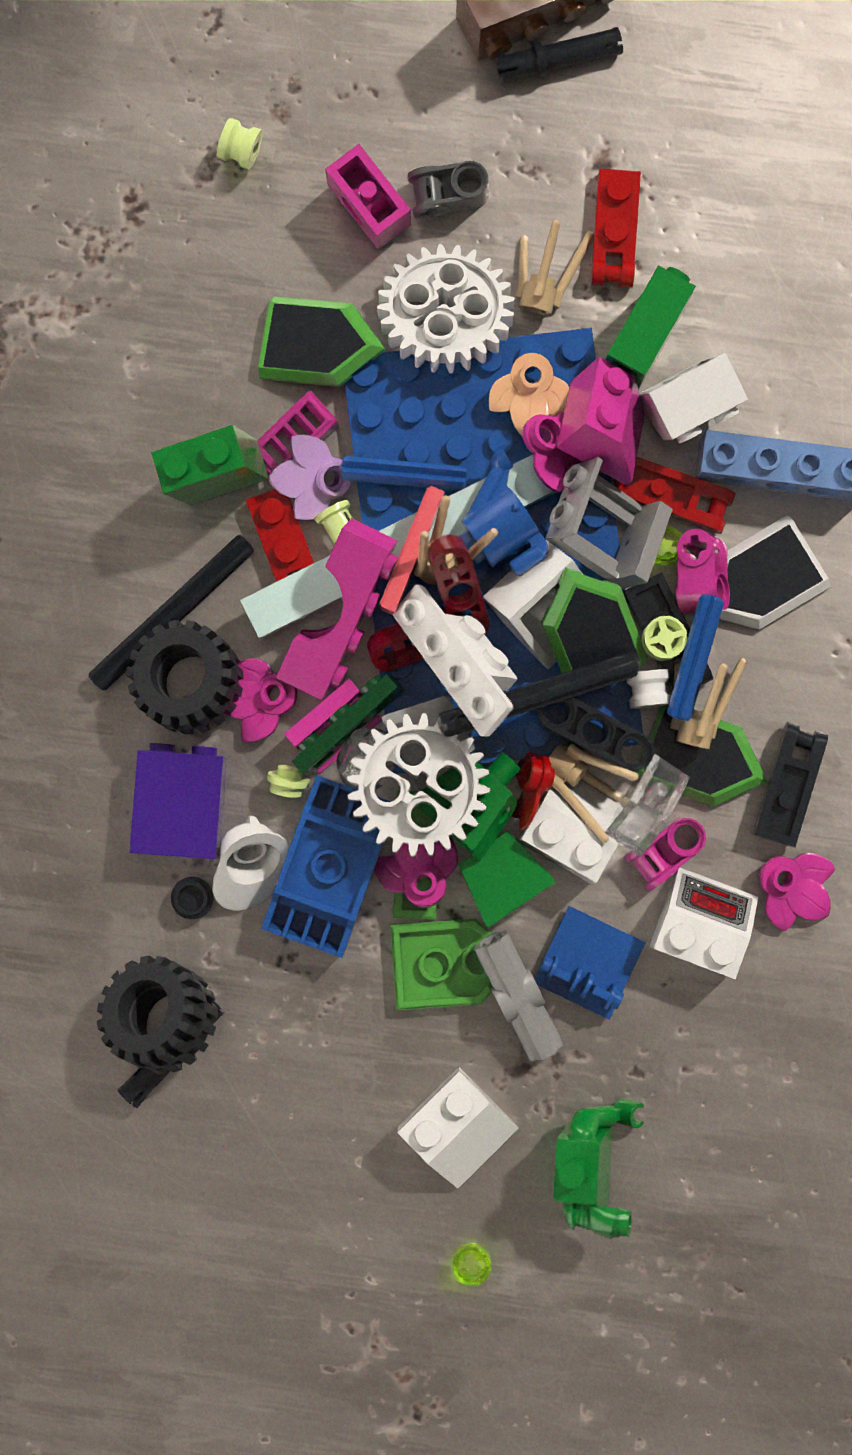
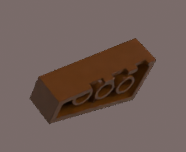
(498, 24)

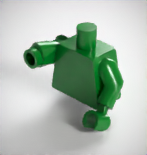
(584, 1169)

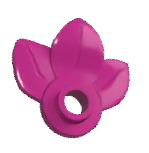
(548, 461)
(254, 707)
(402, 872)
(801, 892)

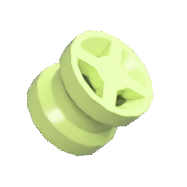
(239, 143)
(671, 636)

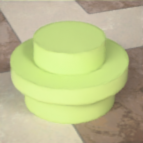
(287, 781)

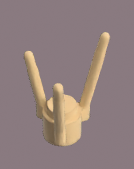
(539, 294)
(423, 566)
(704, 724)
(571, 769)

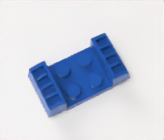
(324, 871)

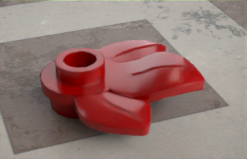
(533, 779)

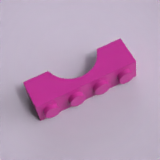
(358, 564)

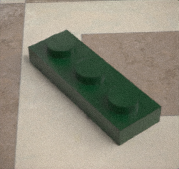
(375, 698)

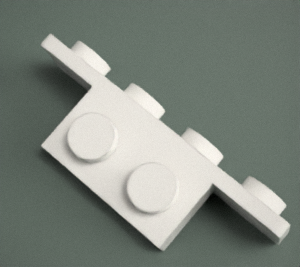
(460, 658)

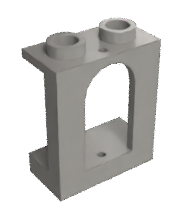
(643, 531)

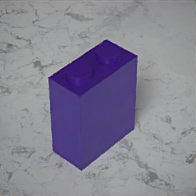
(178, 802)

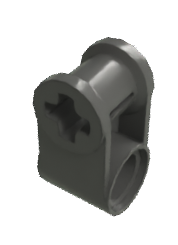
(445, 190)

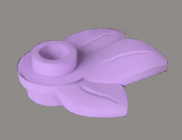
(304, 477)

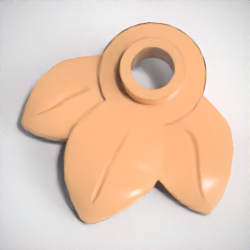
(528, 399)

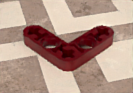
(454, 605)

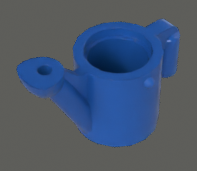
(501, 509)

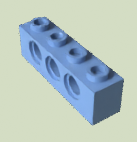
(775, 465)

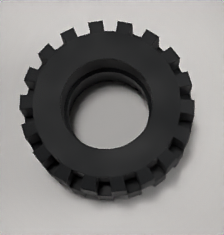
(157, 660)
(133, 997)

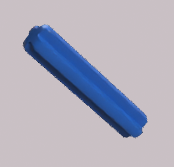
(403, 473)
(695, 657)

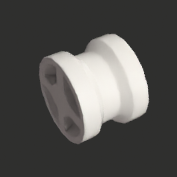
(649, 689)

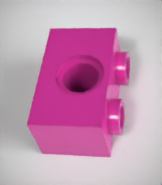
(368, 196)

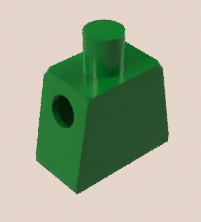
(499, 804)
(503, 878)

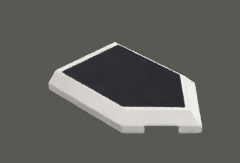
(771, 575)

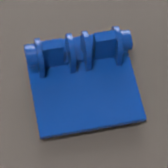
(589, 962)

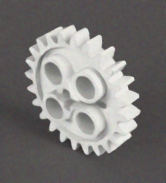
(445, 308)
(394, 817)

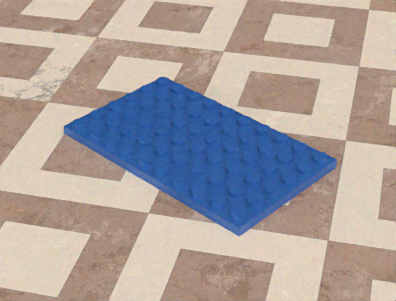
(447, 421)

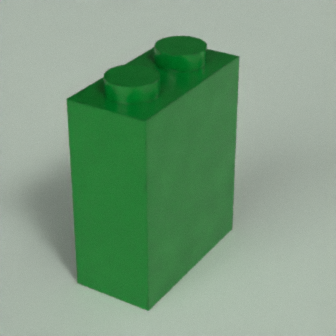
(651, 322)
(210, 465)

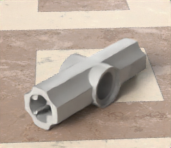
(518, 995)

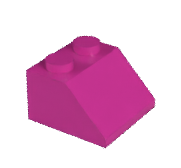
(604, 419)

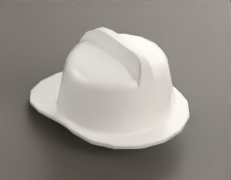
(248, 865)

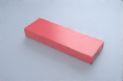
(409, 554)

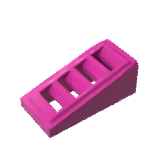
(296, 414)

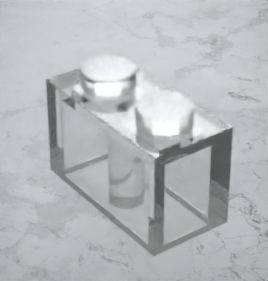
(647, 806)

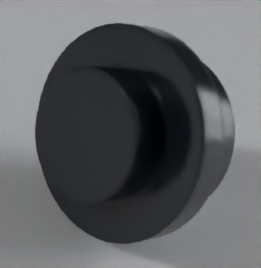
(192, 898)

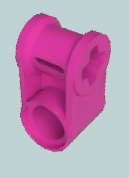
(701, 574)
(666, 853)

